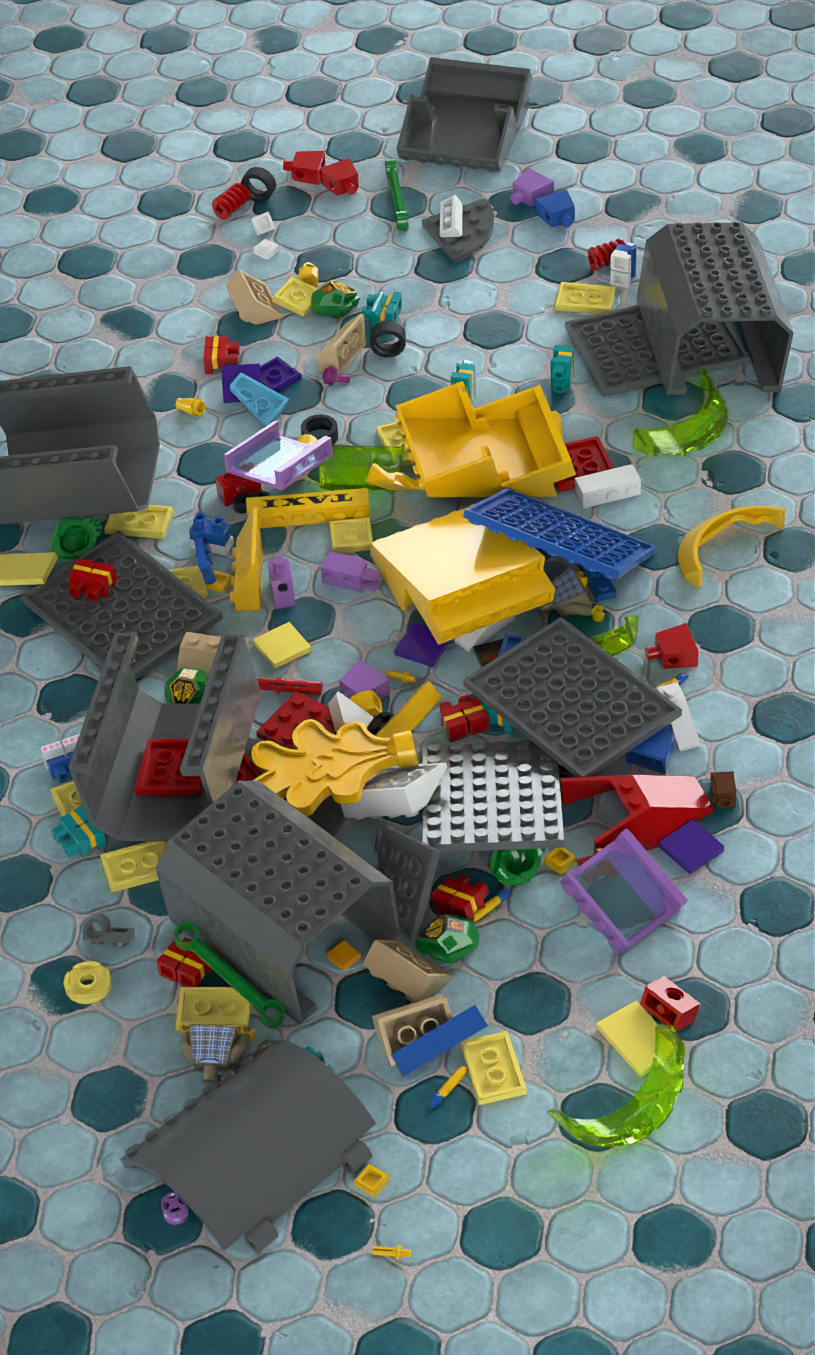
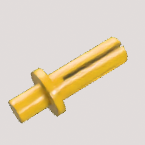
(404, 677)
(391, 1252)

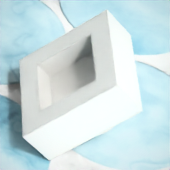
(263, 223)
(266, 249)

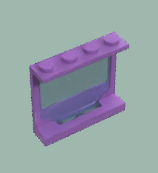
(274, 458)
(623, 892)

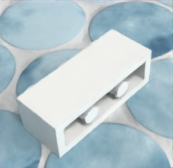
(607, 486)

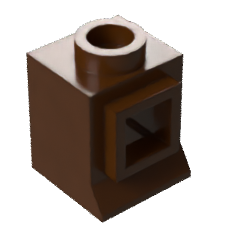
(723, 789)

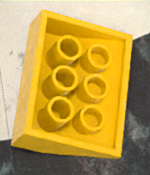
(248, 566)

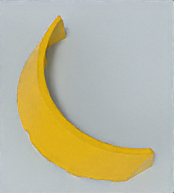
(392, 481)
(705, 530)

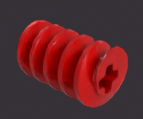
(230, 200)
(602, 253)

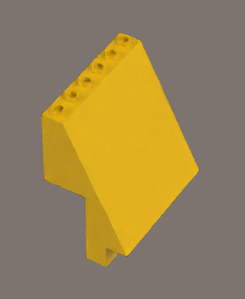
(486, 447)
(461, 574)

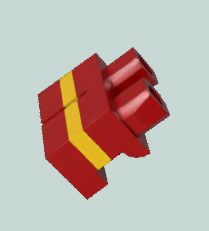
(219, 353)
(91, 579)
(463, 718)
(459, 897)
(182, 966)

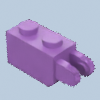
(348, 572)

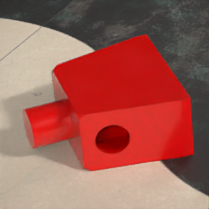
(306, 166)
(340, 177)
(674, 648)

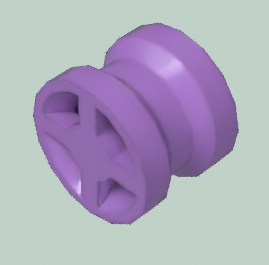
(171, 1202)

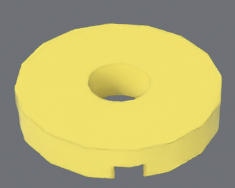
(87, 993)

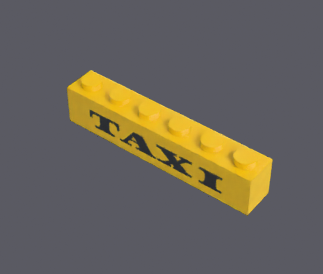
(310, 507)

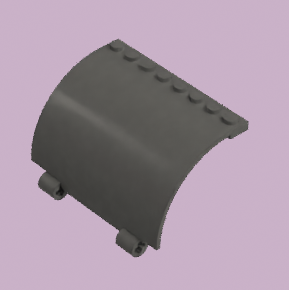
(257, 1142)

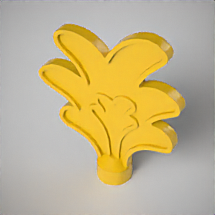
(329, 763)

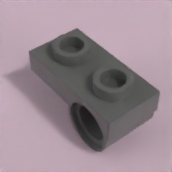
(117, 935)

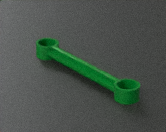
(397, 198)
(226, 972)

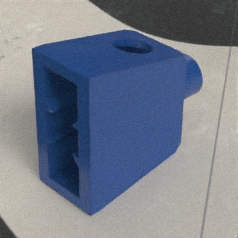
(556, 209)
(654, 752)

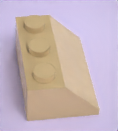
(252, 299)
(343, 346)
(198, 651)
(405, 969)
(408, 1023)

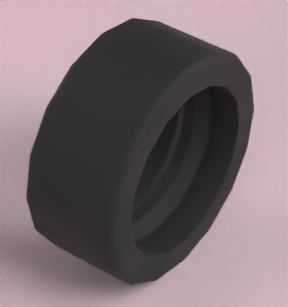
(265, 177)
(387, 350)
(320, 422)

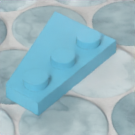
(259, 399)

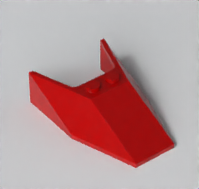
(653, 802)

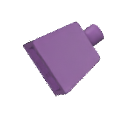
(531, 186)
(280, 573)
(362, 678)

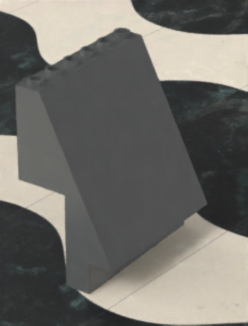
(465, 114)

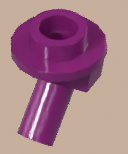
(330, 376)

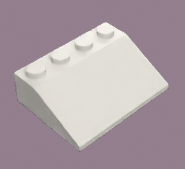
(396, 792)

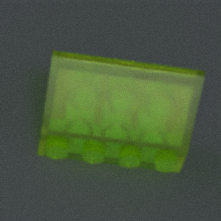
(351, 466)

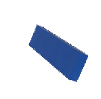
(439, 1040)

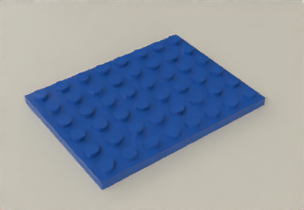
(560, 533)

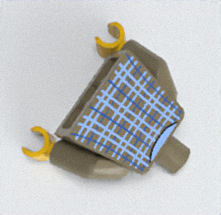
(571, 596)
(214, 1047)

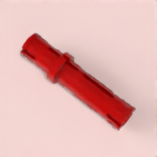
(273, 684)

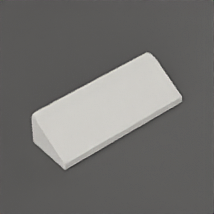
(451, 217)

